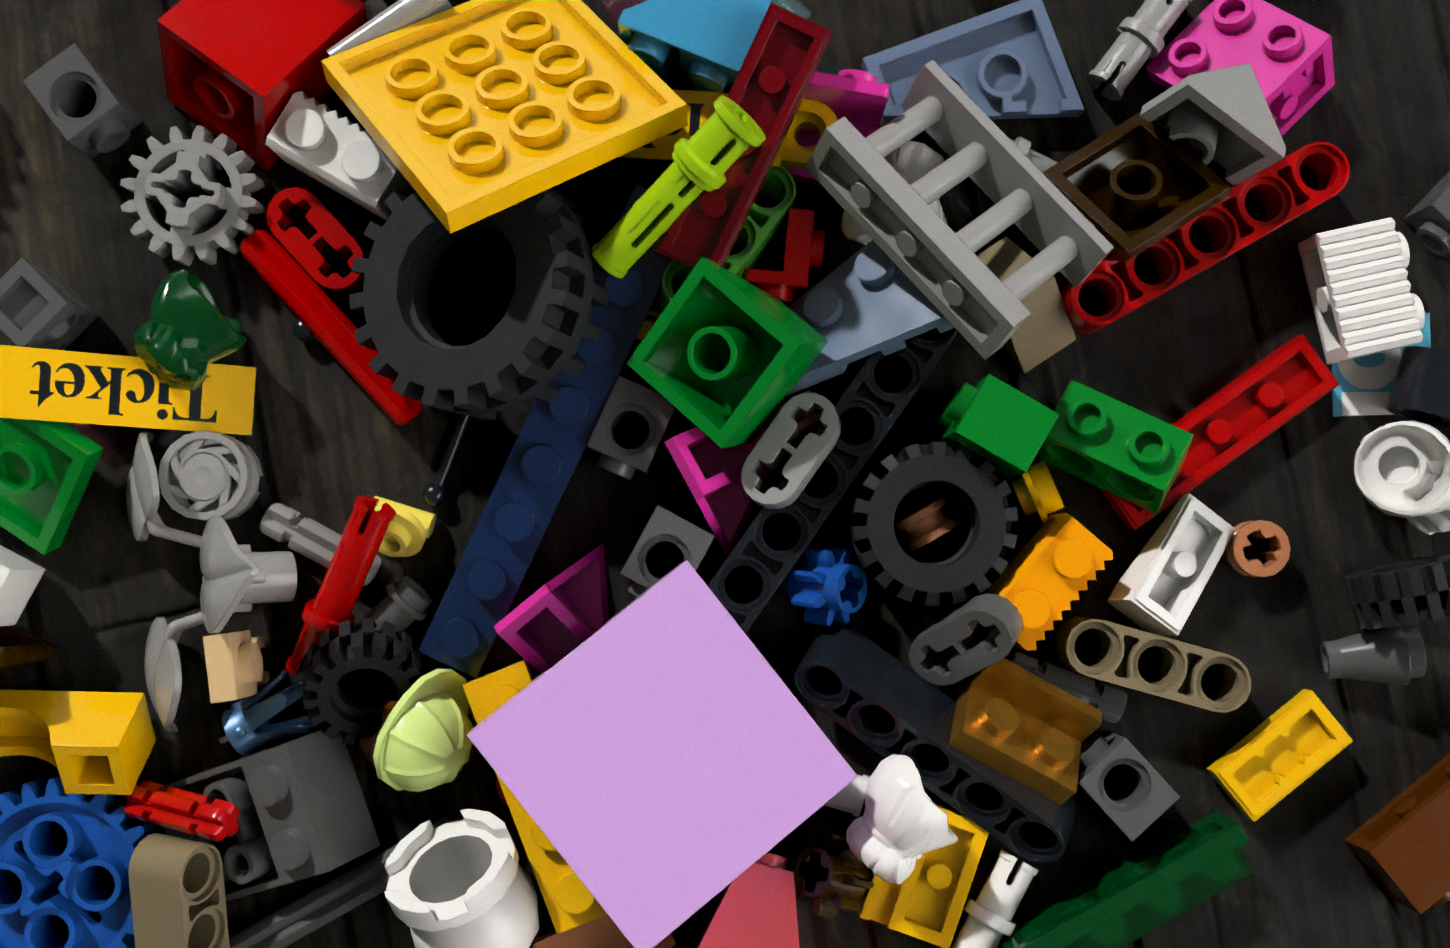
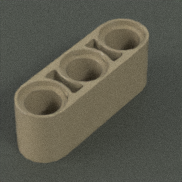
(1180, 667)
(177, 894)

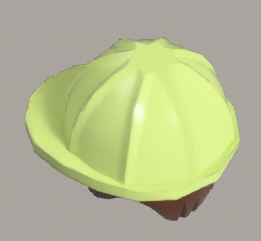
(422, 734)

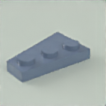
(1000, 59)

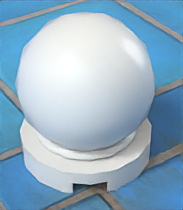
(462, 885)

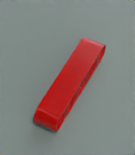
(1229, 229)

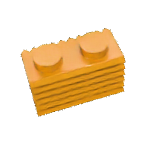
(1050, 575)

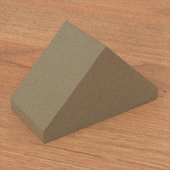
(1047, 326)

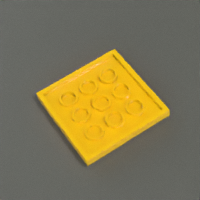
(502, 101)

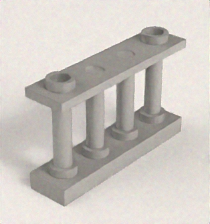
(922, 244)

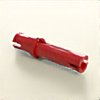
(344, 576)

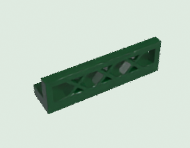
(1142, 890)

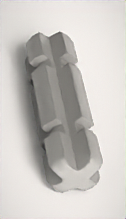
(305, 536)

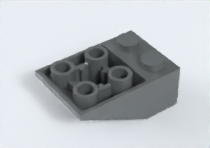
(295, 816)

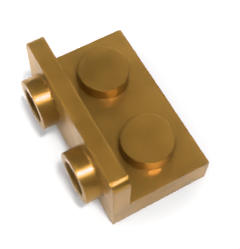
(1023, 728)

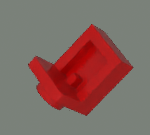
(802, 251)

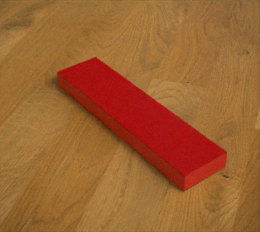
(1241, 418)

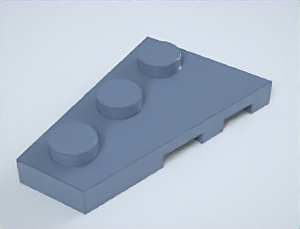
(863, 310)

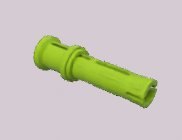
(696, 167)

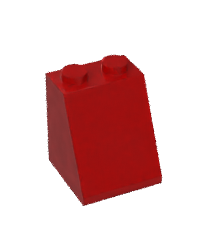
(244, 59)

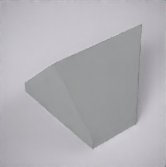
(1222, 118)

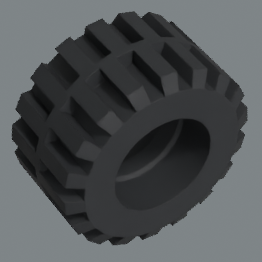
(985, 513)

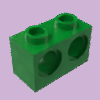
(997, 424)
(1115, 446)

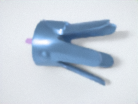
(248, 723)

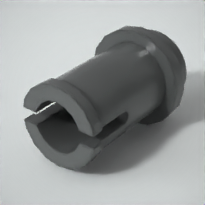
(400, 606)

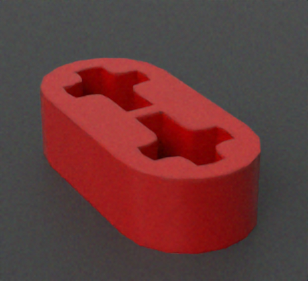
(308, 250)

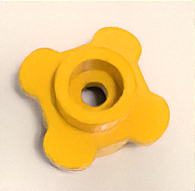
(1038, 492)

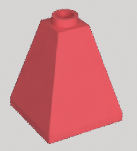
(756, 909)

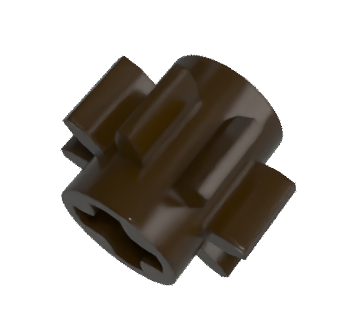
(831, 877)

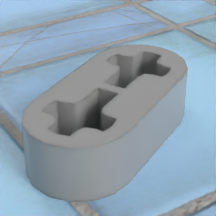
(779, 441)

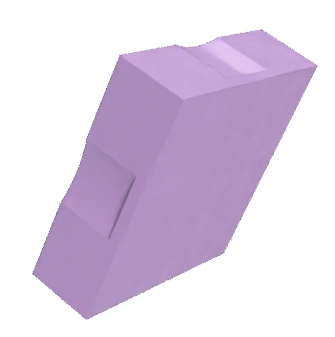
(662, 756)

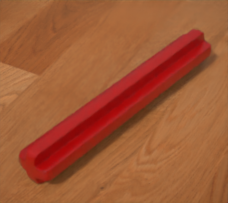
(324, 321)

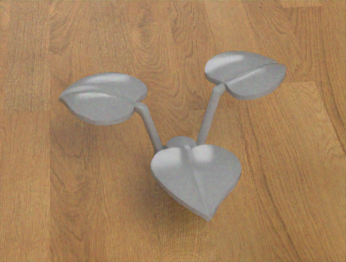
(231, 580)

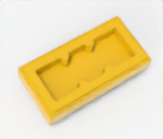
(1279, 754)

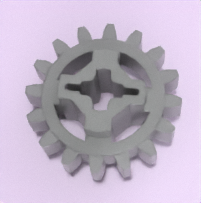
(181, 171)

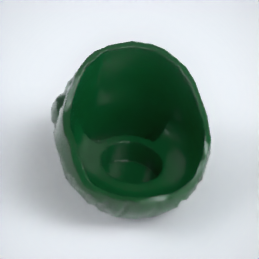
(185, 332)

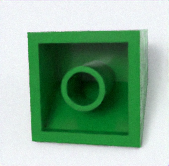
(725, 353)

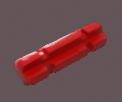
(183, 811)

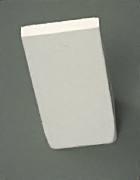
(1172, 568)

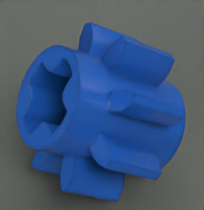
(827, 585)

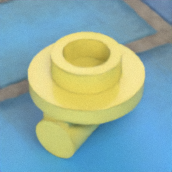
(407, 530)

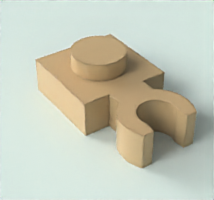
(234, 665)

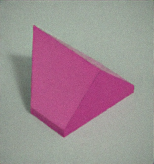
(716, 481)
(559, 613)

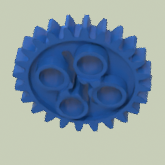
(96, 837)

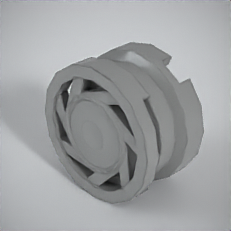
(209, 476)

